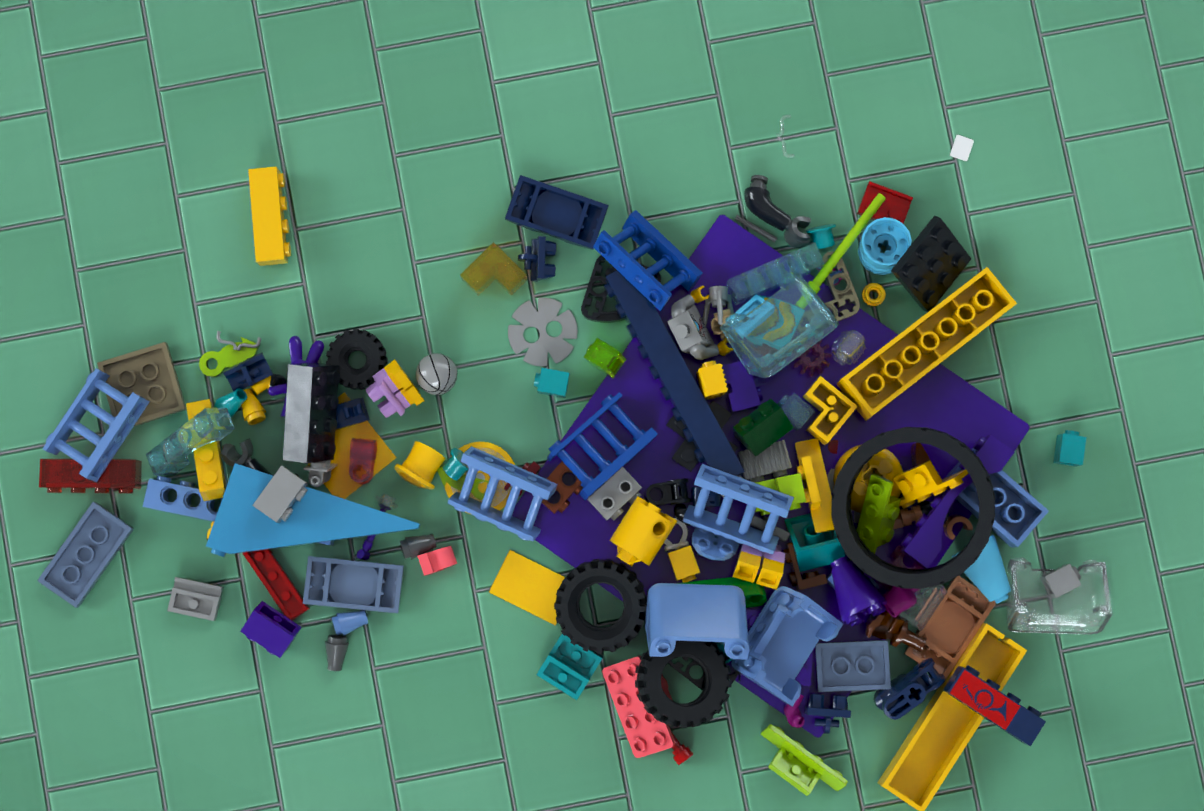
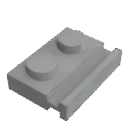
(195, 599)

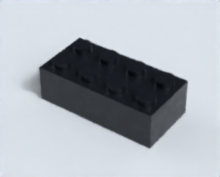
(311, 412)

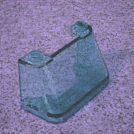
(779, 327)

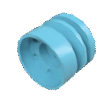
(888, 233)

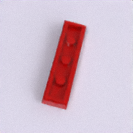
(277, 583)

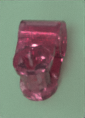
(363, 455)

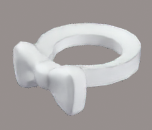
(683, 543)

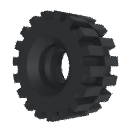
(357, 341)

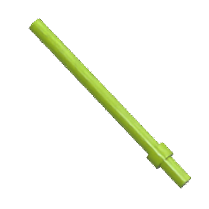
(846, 243)

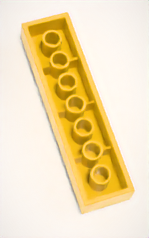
(926, 343)

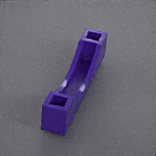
(927, 539)

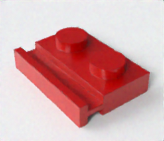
(895, 205)

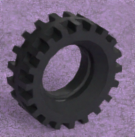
(592, 636)

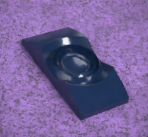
(556, 212)

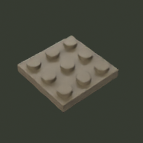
(150, 375)

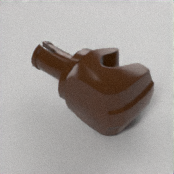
(893, 629)

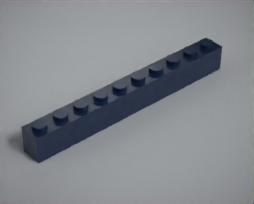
(674, 376)

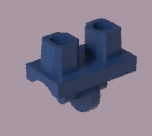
(535, 259)
(248, 372)
(817, 708)

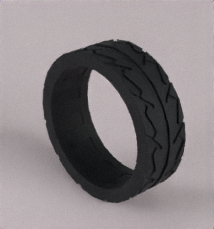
(867, 560)

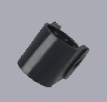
(670, 492)

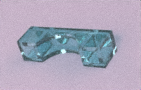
(204, 428)

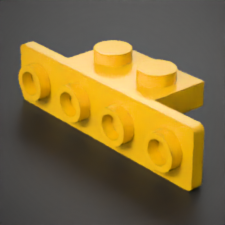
(923, 480)
(816, 484)

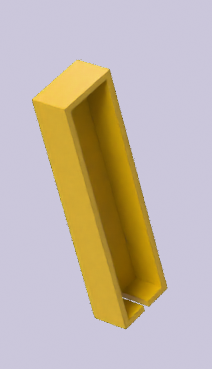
(947, 723)

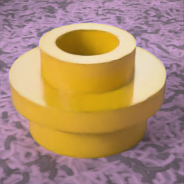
(876, 288)

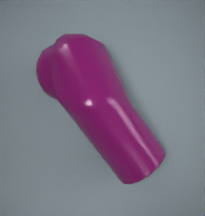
(793, 714)

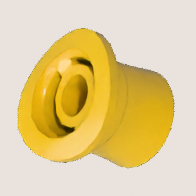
(420, 466)

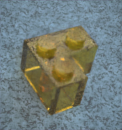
(491, 266)

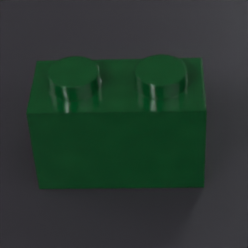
(762, 427)

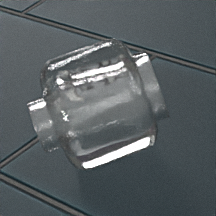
(848, 347)

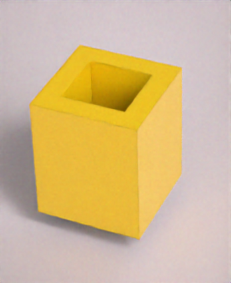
(683, 564)

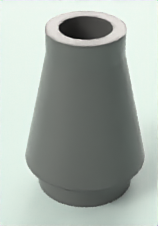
(417, 545)
(336, 650)

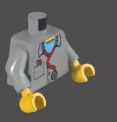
(690, 329)

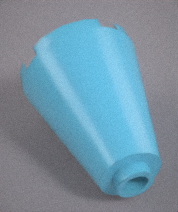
(989, 573)

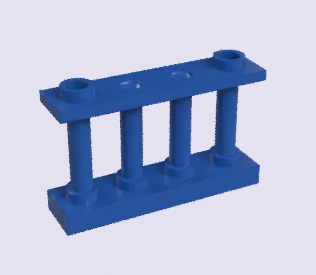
(659, 248)
(606, 468)

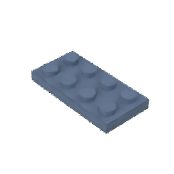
(85, 554)

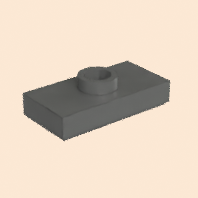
(760, 524)

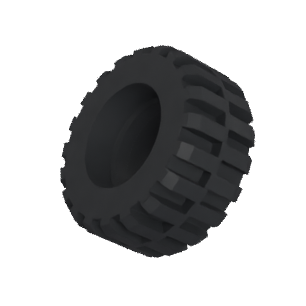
(695, 712)

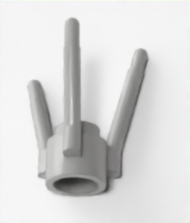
(718, 298)

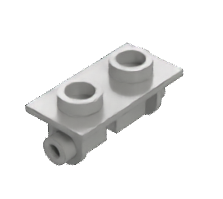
(319, 472)

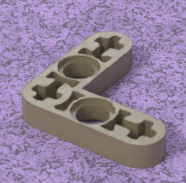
(840, 296)

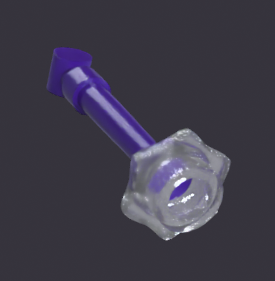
(386, 503)

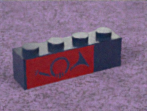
(994, 705)

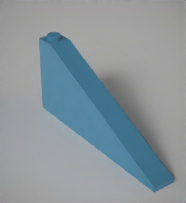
(314, 519)

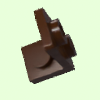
(811, 579)

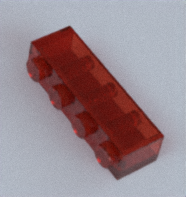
(64, 474)

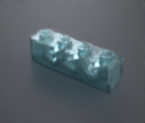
(769, 275)

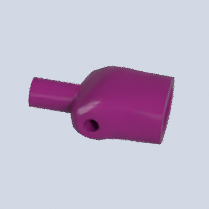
(899, 600)

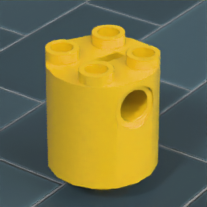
(642, 532)

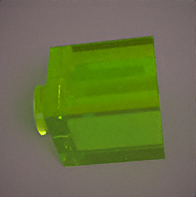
(604, 357)

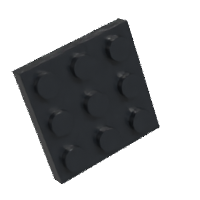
(931, 264)

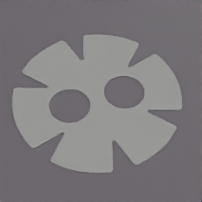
(529, 317)

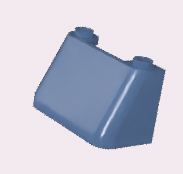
(696, 614)
(784, 640)

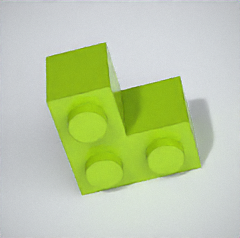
(789, 485)

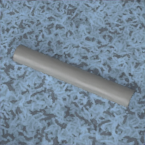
(756, 228)

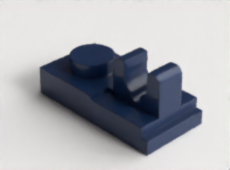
(351, 413)

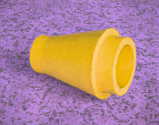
(252, 409)

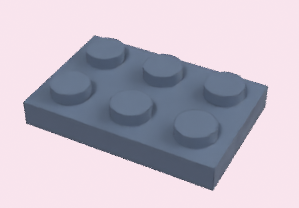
(852, 666)

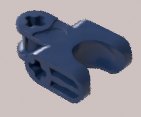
(908, 690)

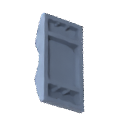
(353, 584)

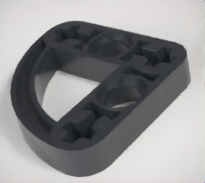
(602, 317)

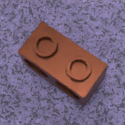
(564, 490)

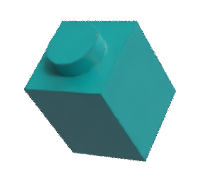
(552, 382)
(1070, 449)

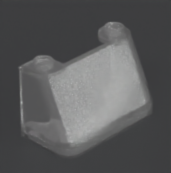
(1075, 612)

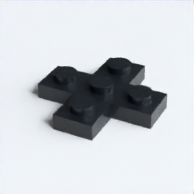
(685, 454)

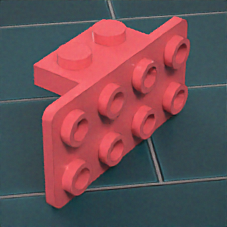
(642, 730)

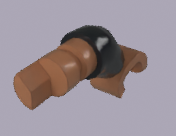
(907, 516)

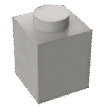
(1061, 580)

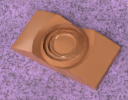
(952, 625)

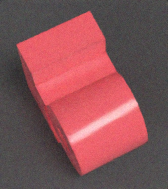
(437, 560)

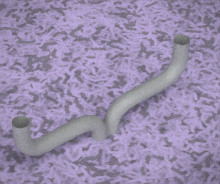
(240, 345)

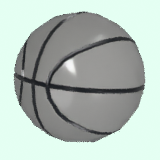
(436, 374)

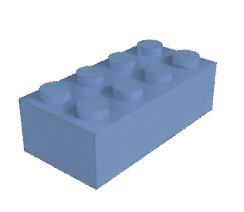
(1015, 508)

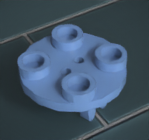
(713, 546)

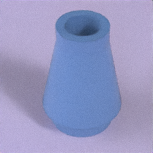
(349, 621)

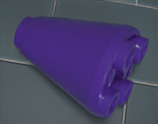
(855, 592)

